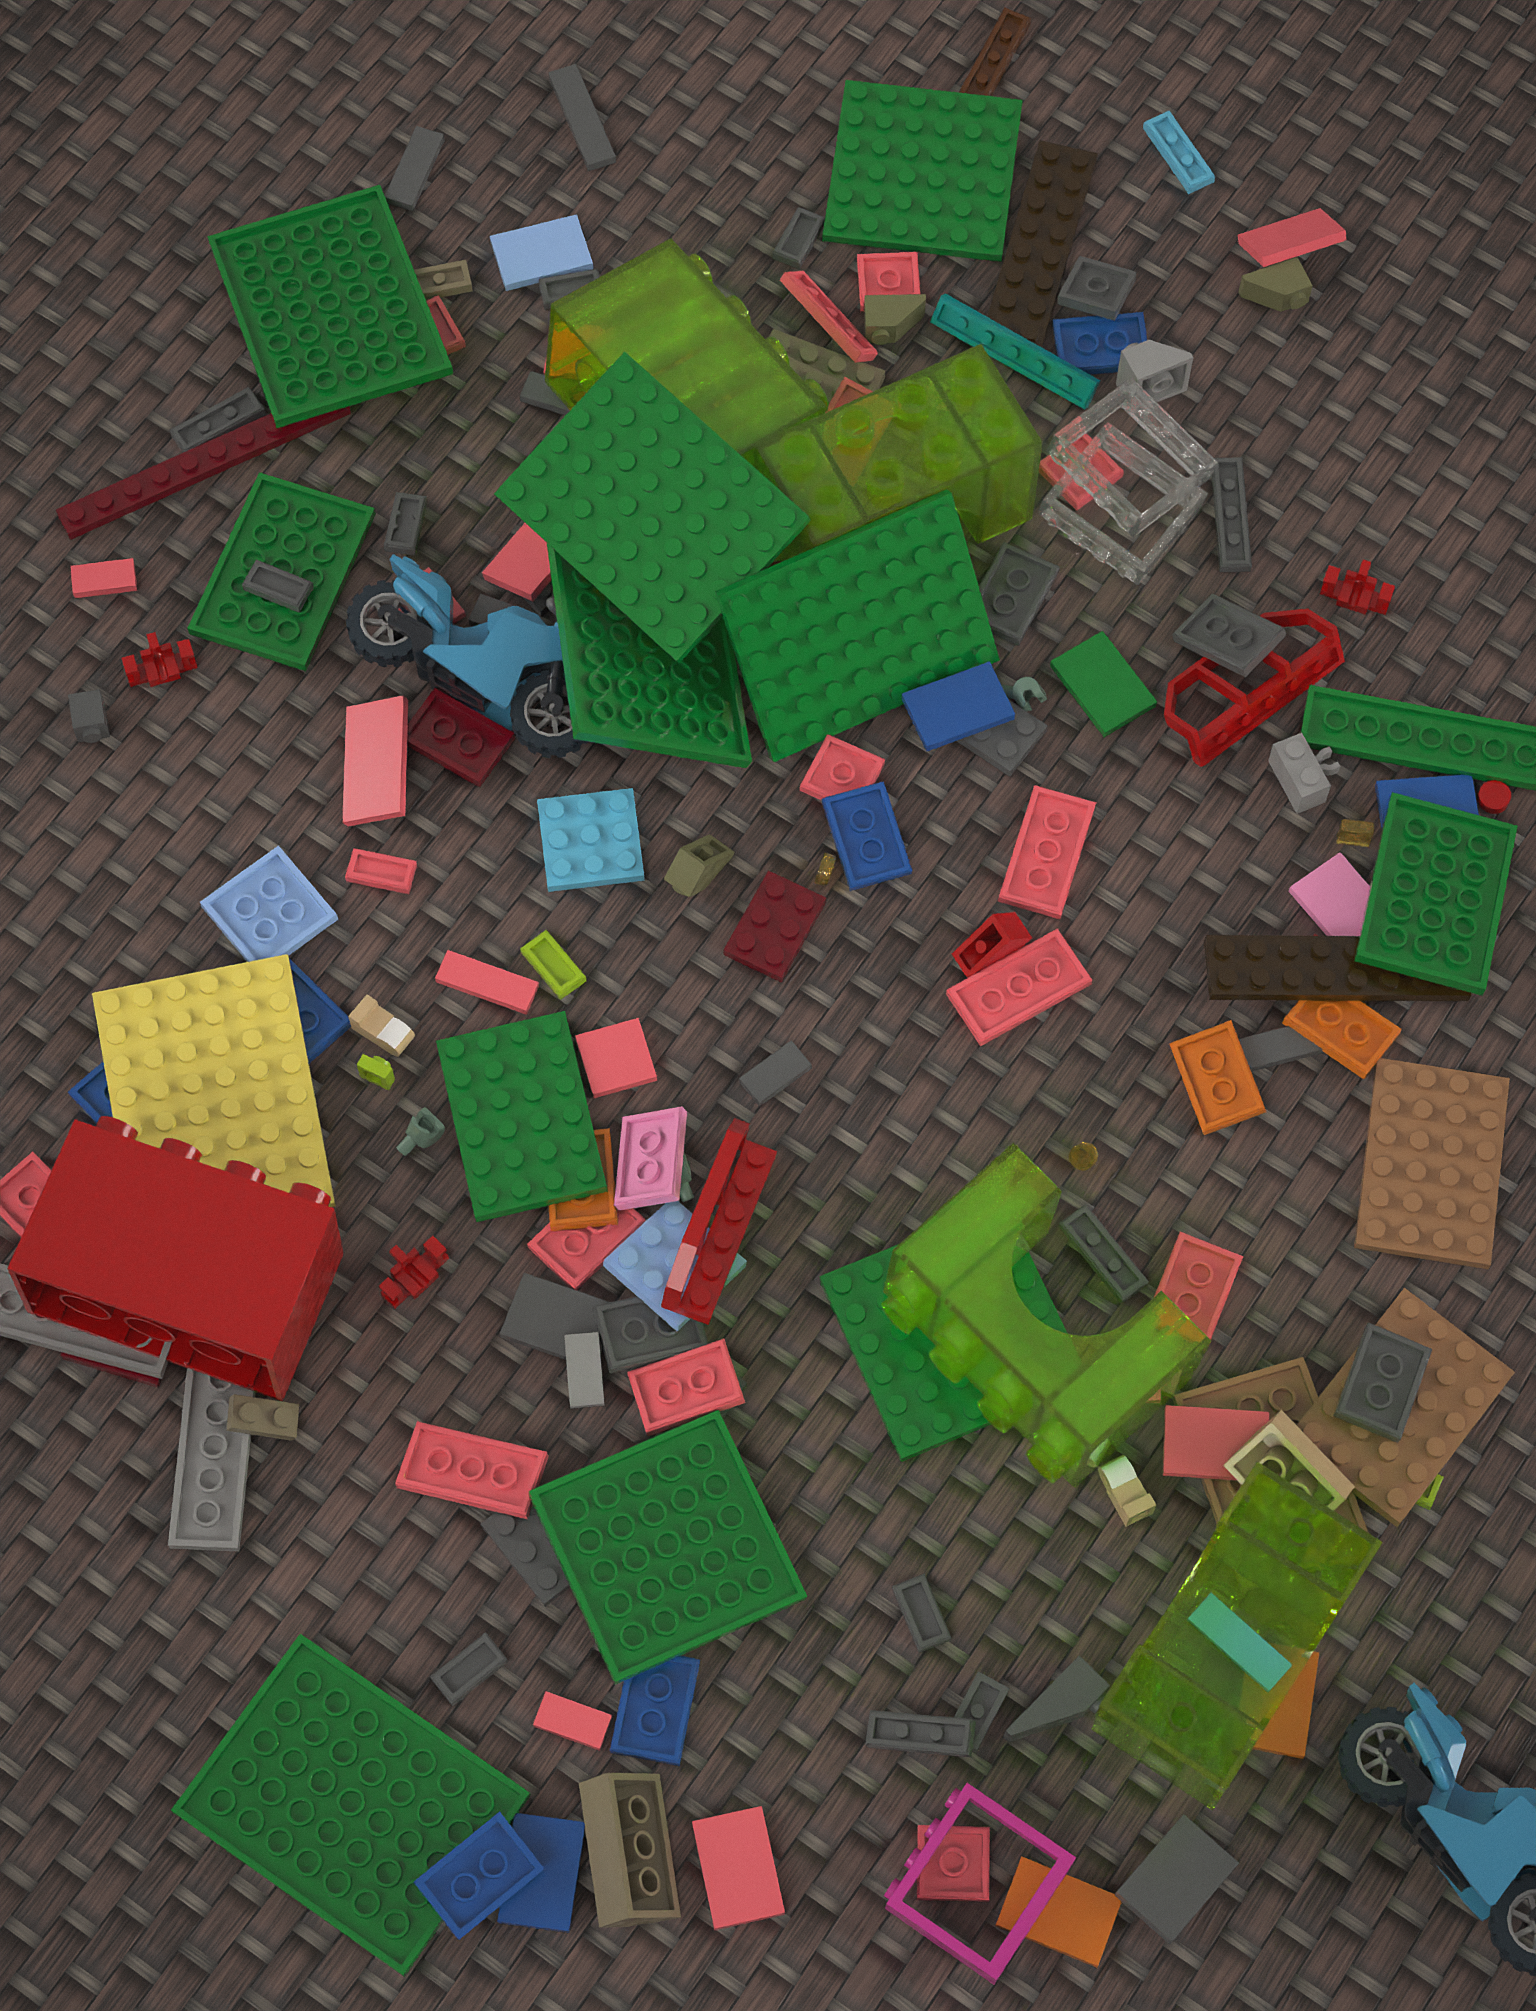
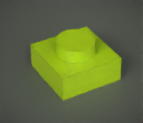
(376, 1071)

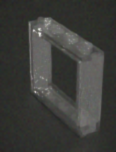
(1160, 427)
(1148, 468)

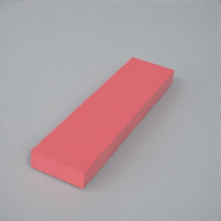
(829, 316)

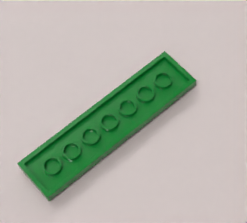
(1420, 737)

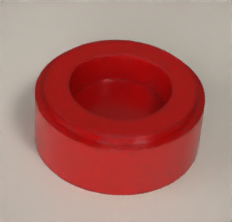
(1494, 796)

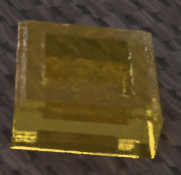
(1355, 833)

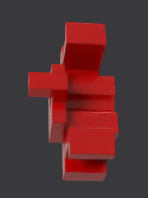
(1357, 590)
(159, 663)
(413, 1272)

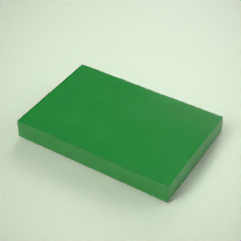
(1103, 684)

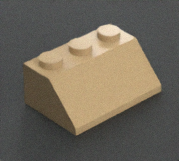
(1295, 1458)

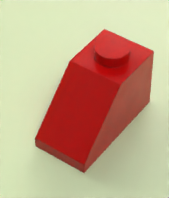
(991, 942)

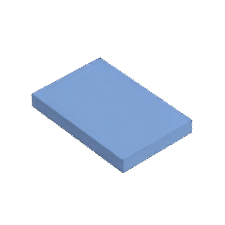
(541, 252)

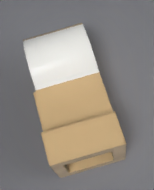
(380, 1026)
(1126, 1490)

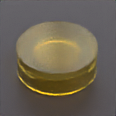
(825, 869)

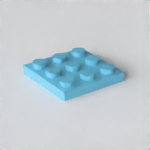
(590, 840)

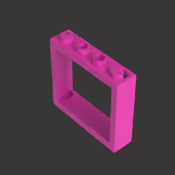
(918, 1860)

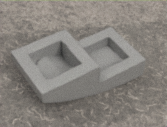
(584, 1370)

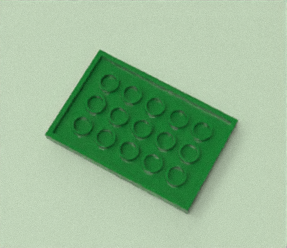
(298, 533)
(1436, 894)
(521, 1116)

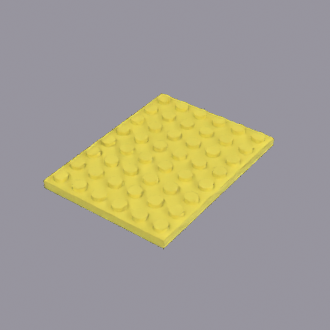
(217, 1067)

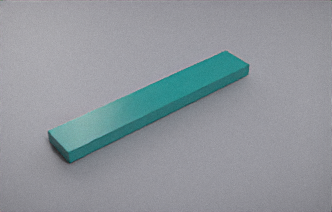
(1015, 351)

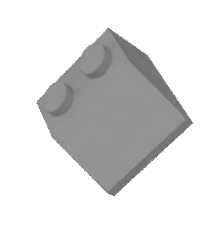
(1156, 368)

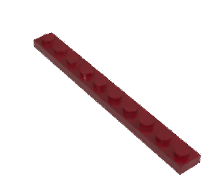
(184, 471)

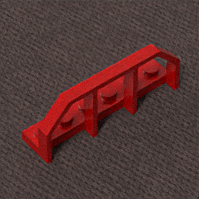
(1263, 701)
(727, 1228)

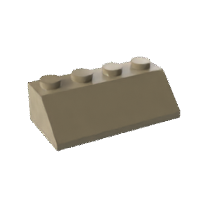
(629, 1849)

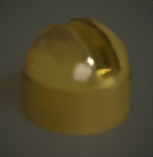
(1082, 1160)

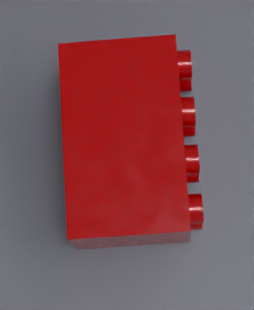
(179, 1253)

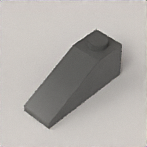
(1064, 1701)

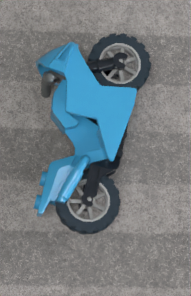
(488, 667)
(1474, 1838)

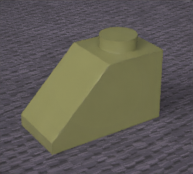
(1277, 286)
(891, 316)
(697, 865)

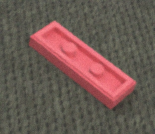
(487, 982)

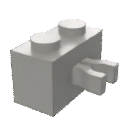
(1302, 772)

